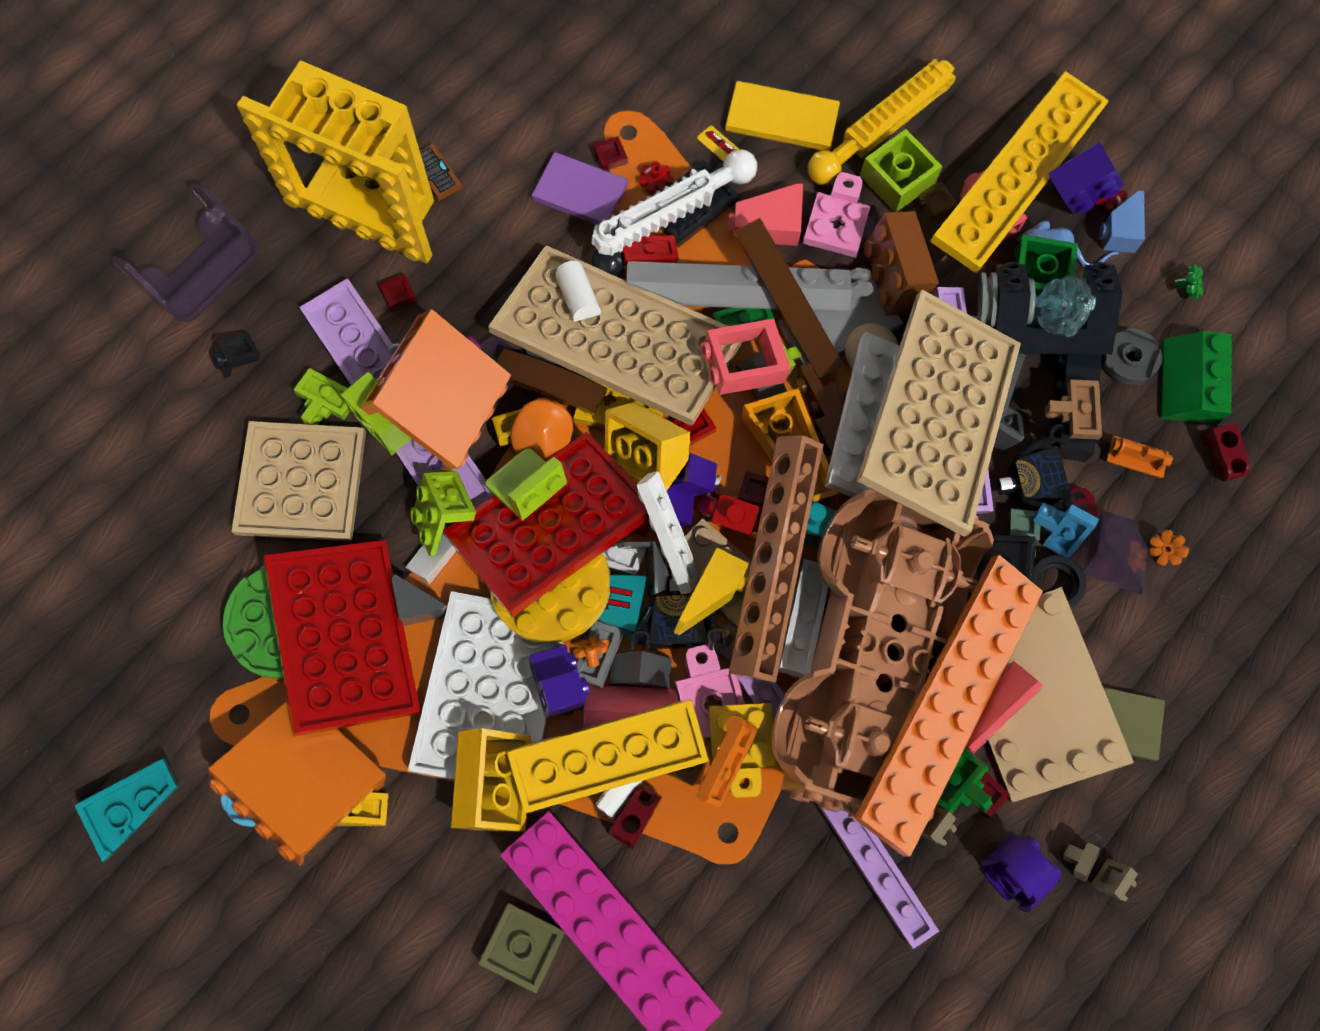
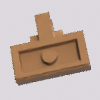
(1079, 409)

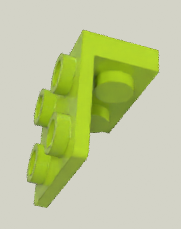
(439, 501)

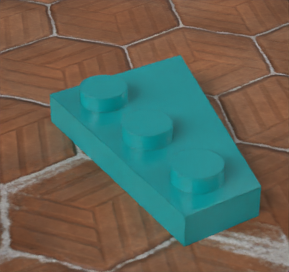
(125, 806)

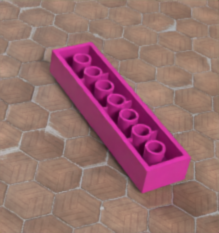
(608, 930)

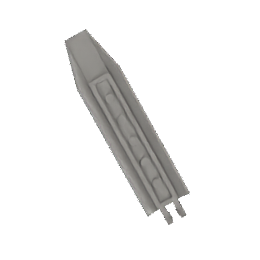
(742, 287)

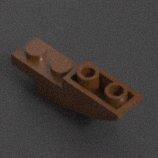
(823, 404)

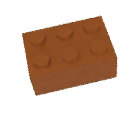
(899, 261)

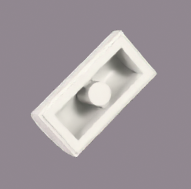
(577, 291)
(614, 800)

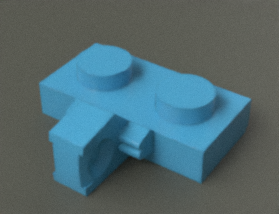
(1065, 529)

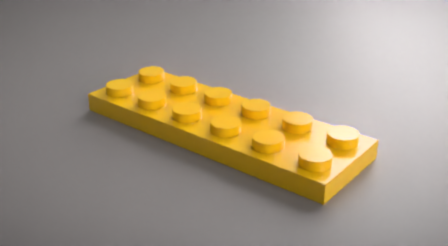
(607, 755)

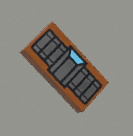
(439, 174)

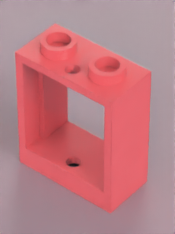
(772, 349)

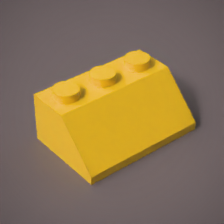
(645, 443)
(485, 782)

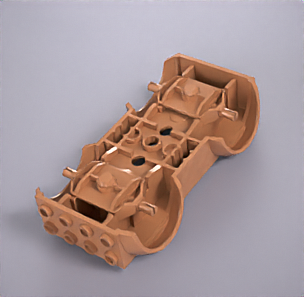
(878, 564)

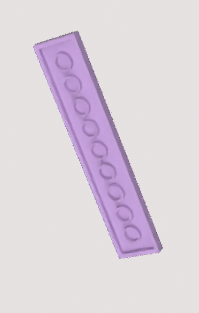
(362, 346)

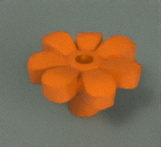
(1168, 548)
(590, 649)

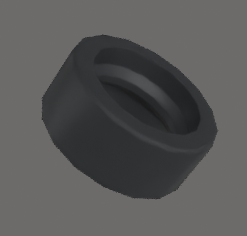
(1069, 568)

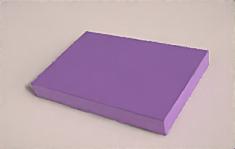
(579, 189)

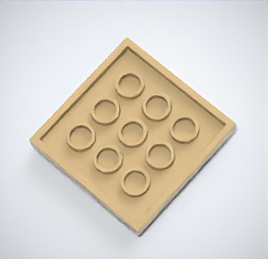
(299, 481)

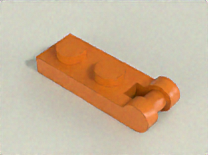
(727, 761)

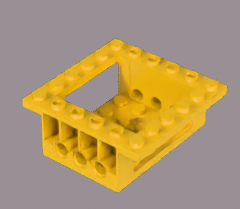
(358, 137)

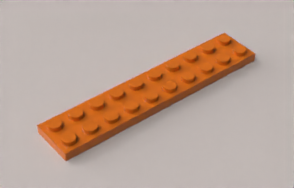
(948, 707)

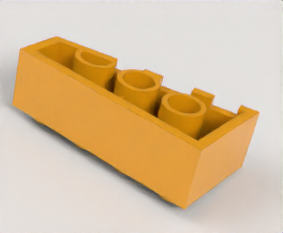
(786, 416)

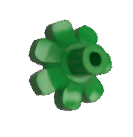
(1192, 282)

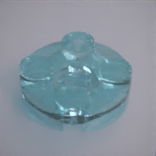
(1079, 305)

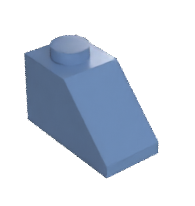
(1125, 226)

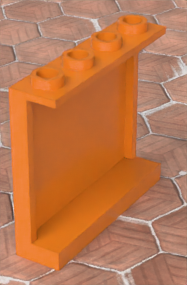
(438, 389)
(294, 784)

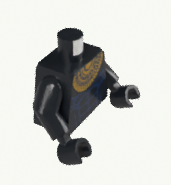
(1039, 476)
(659, 620)

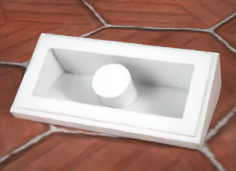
(428, 566)

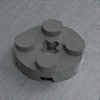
(1145, 351)

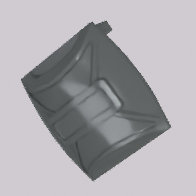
(655, 565)

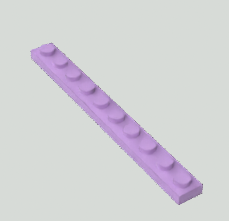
(864, 849)

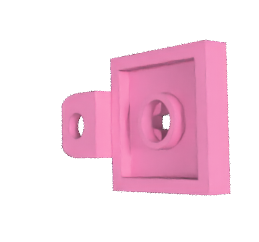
(839, 206)
(707, 681)

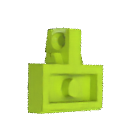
(321, 397)

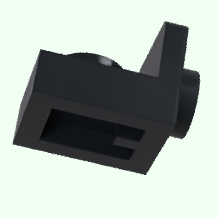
(233, 352)

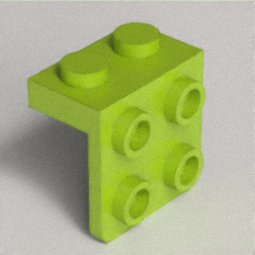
(527, 482)

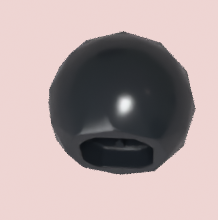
(610, 264)

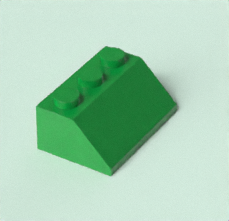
(1196, 377)

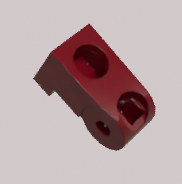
(1227, 452)
(635, 816)

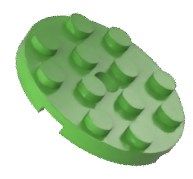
(251, 627)

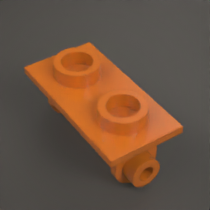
(1138, 457)

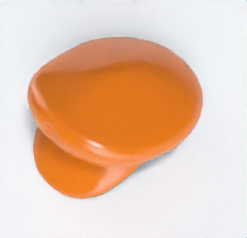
(542, 427)

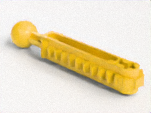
(883, 120)

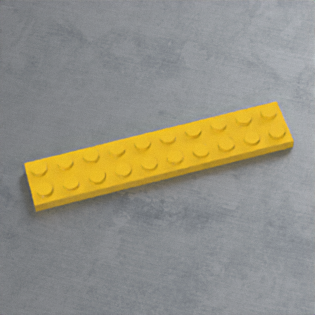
(1019, 172)

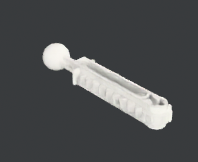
(671, 203)

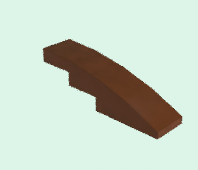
(552, 381)

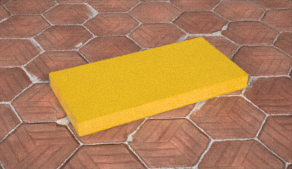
(782, 116)

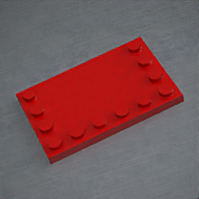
(569, 530)
(340, 637)

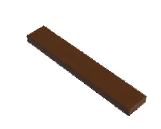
(789, 298)

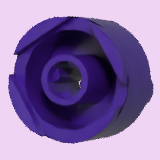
(1021, 872)

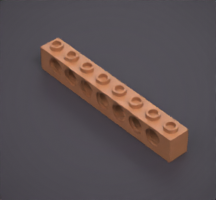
(776, 558)

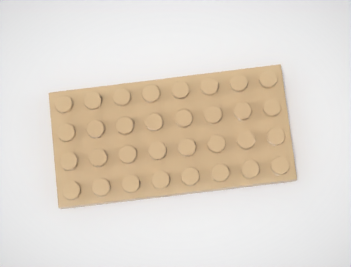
(634, 347)
(940, 414)

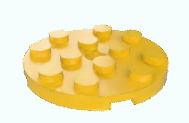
(564, 610)

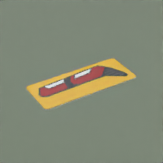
(716, 142)

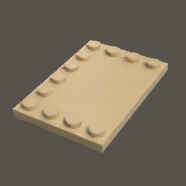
(1069, 723)

